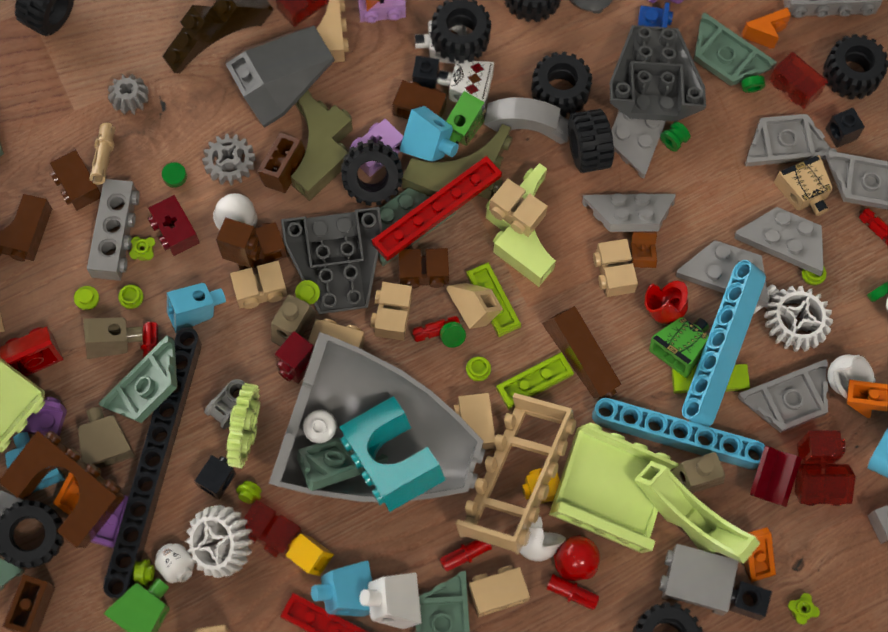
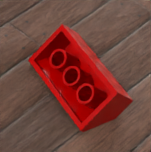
(32, 351)

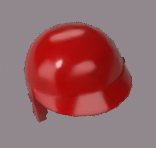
(667, 303)
(577, 558)

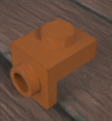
(643, 249)

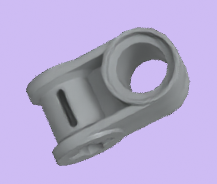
(224, 403)

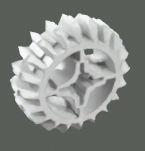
(818, 323)
(227, 555)

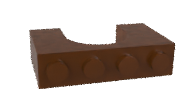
(25, 232)
(96, 496)

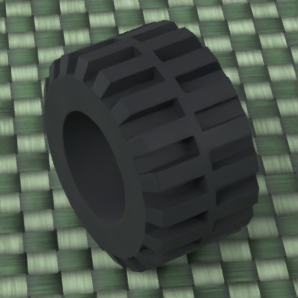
(532, 8)
(43, 15)
(460, 46)
(863, 52)
(564, 68)
(591, 140)
(371, 192)
(50, 545)
(669, 615)

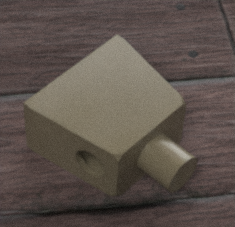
(292, 316)
(109, 336)
(103, 440)
(700, 472)

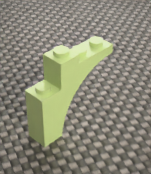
(517, 249)
(699, 522)

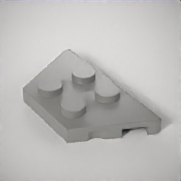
(636, 140)
(786, 141)
(860, 179)
(630, 211)
(786, 238)
(715, 265)
(790, 398)

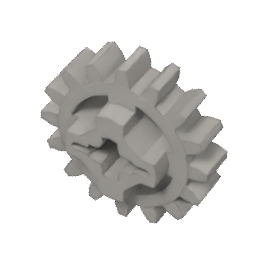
(228, 160)

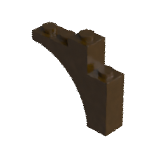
(209, 24)

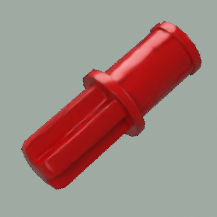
(150, 337)
(464, 554)
(573, 592)

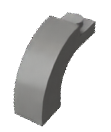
(527, 114)

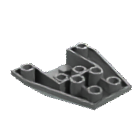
(279, 71)
(656, 76)
(336, 255)

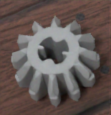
(128, 94)

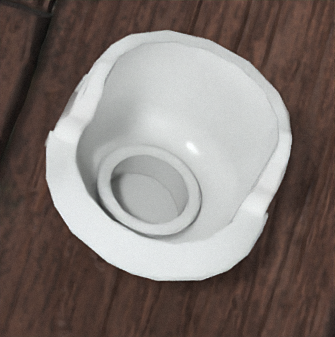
(235, 207)
(848, 367)
(541, 544)

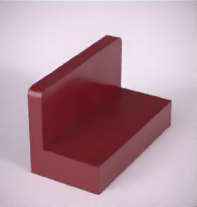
(775, 476)

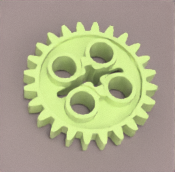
(243, 425)

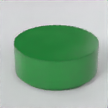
(753, 84)
(174, 175)
(878, 292)
(452, 334)

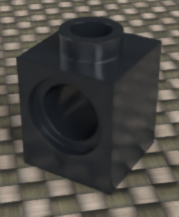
(426, 71)
(844, 127)
(215, 476)
(760, 596)

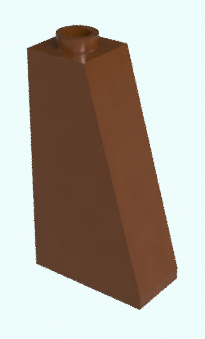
(582, 352)

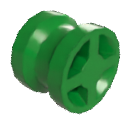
(675, 136)

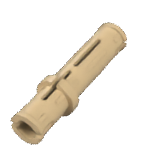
(103, 145)

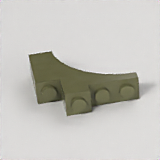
(324, 148)
(433, 176)

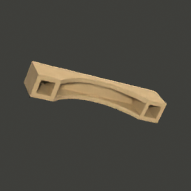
(332, 28)

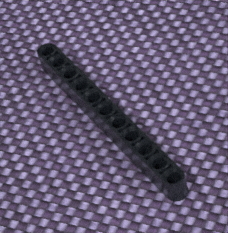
(152, 473)

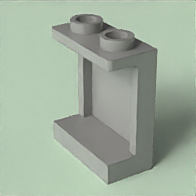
(699, 578)

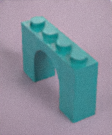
(395, 482)

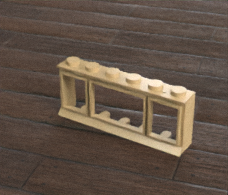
(523, 406)

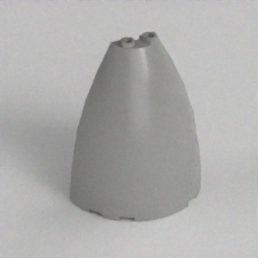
(354, 381)

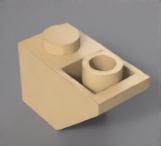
(475, 304)

